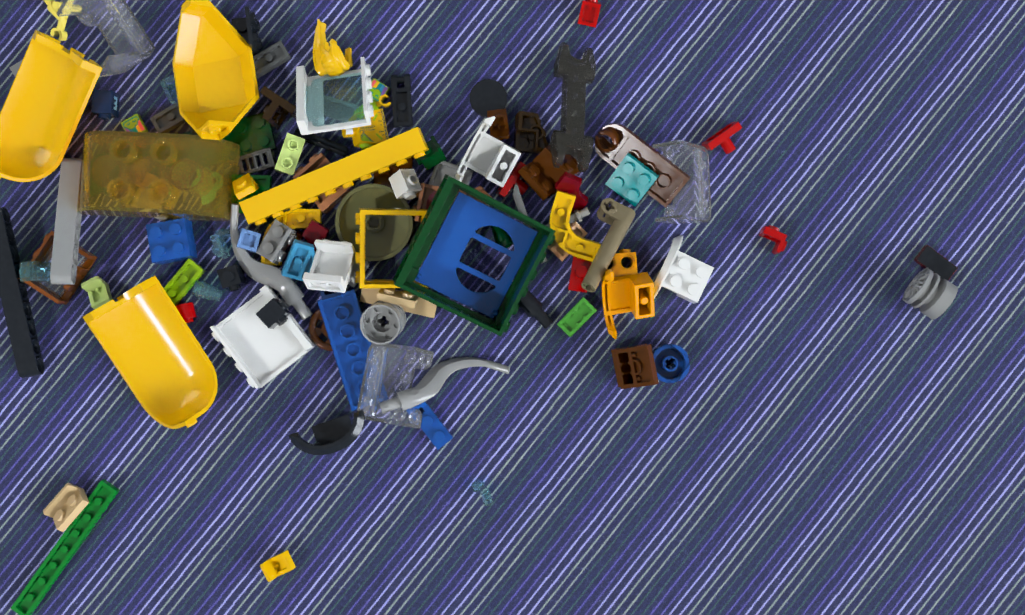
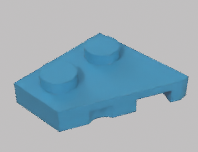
(298, 260)

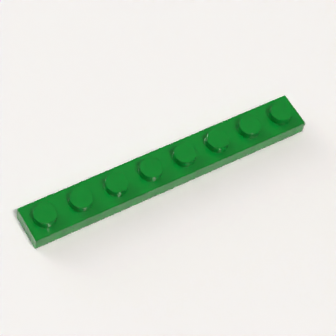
(65, 549)

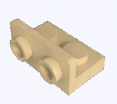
(66, 506)

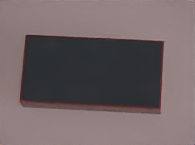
(934, 261)

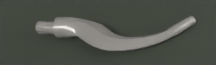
(265, 273)
(433, 382)

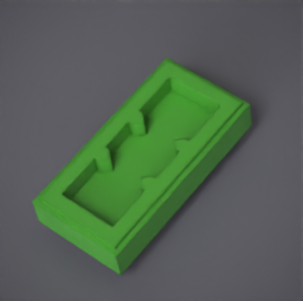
(576, 317)

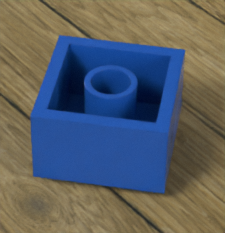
(171, 241)

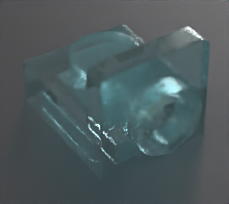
(35, 271)

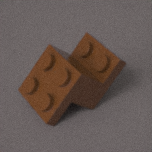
(543, 175)
(635, 366)

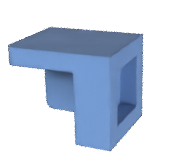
(248, 240)

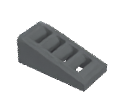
(270, 156)

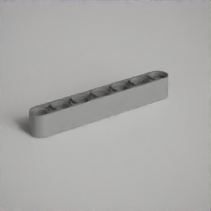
(67, 224)

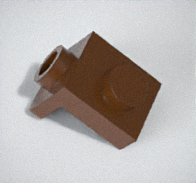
(500, 125)

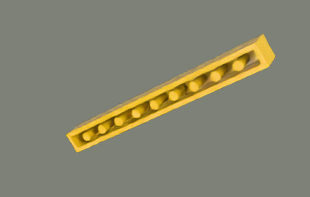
(333, 176)

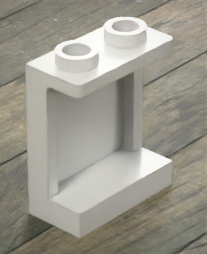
(330, 266)

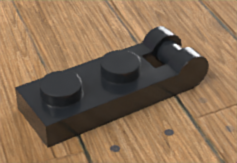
(402, 101)

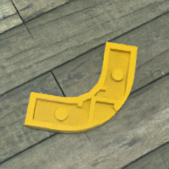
(296, 220)
(564, 235)

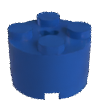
(679, 362)

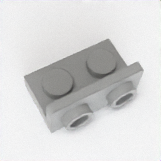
(276, 242)

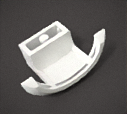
(489, 156)
(682, 274)

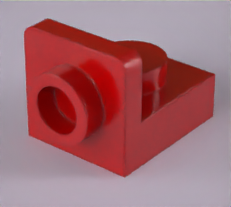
(589, 13)

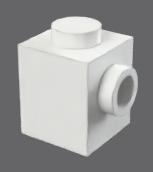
(405, 184)

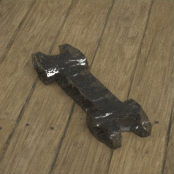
(571, 136)

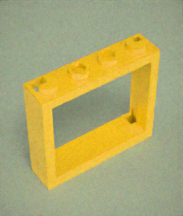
(360, 219)

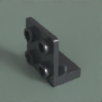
(248, 28)

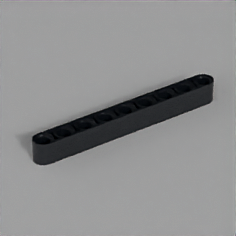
(17, 304)

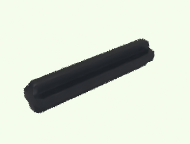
(324, 143)

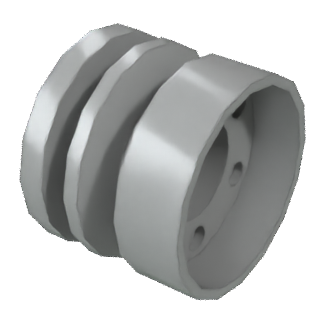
(930, 293)
(374, 327)

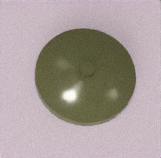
(384, 233)

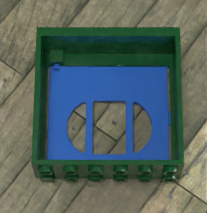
(443, 257)

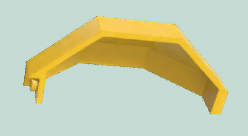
(212, 71)

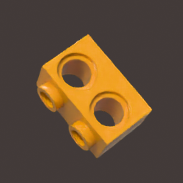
(617, 267)

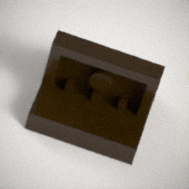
(278, 109)

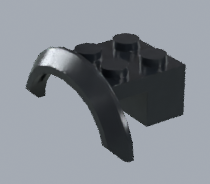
(332, 434)

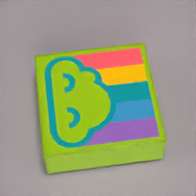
(378, 89)
(134, 124)

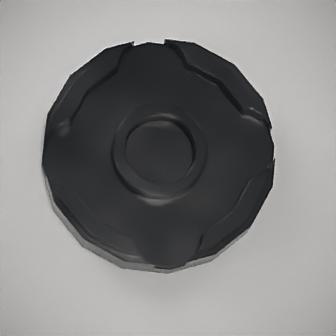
(487, 96)

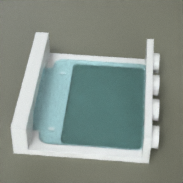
(333, 101)

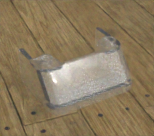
(119, 29)
(694, 199)

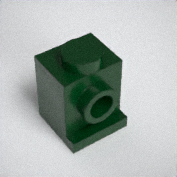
(433, 155)

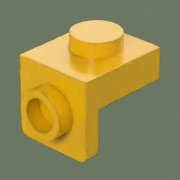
(244, 186)
(277, 565)

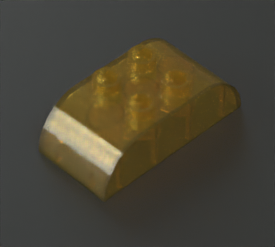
(158, 175)

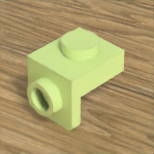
(98, 291)

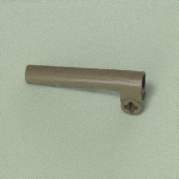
(620, 219)

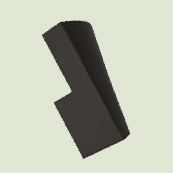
(528, 133)

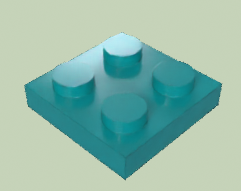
(631, 179)

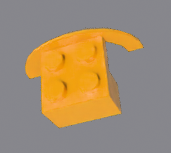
(626, 294)

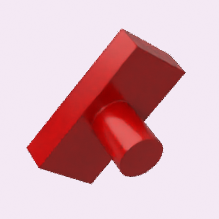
(722, 138)
(513, 180)
(578, 271)

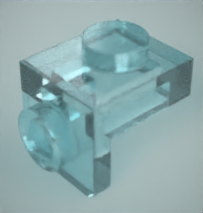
(219, 246)

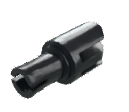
(533, 308)

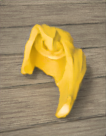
(329, 58)

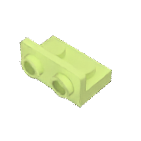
(290, 154)

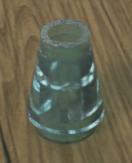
(206, 291)

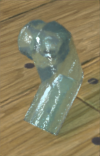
(485, 492)

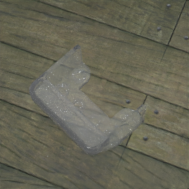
(389, 371)

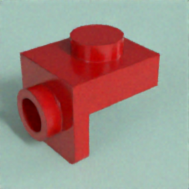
(772, 233)

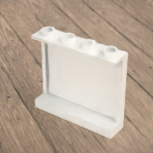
(256, 348)

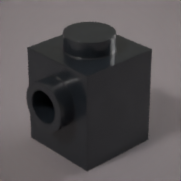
(232, 277)
(274, 313)

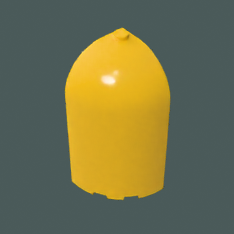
(43, 108)
(156, 354)

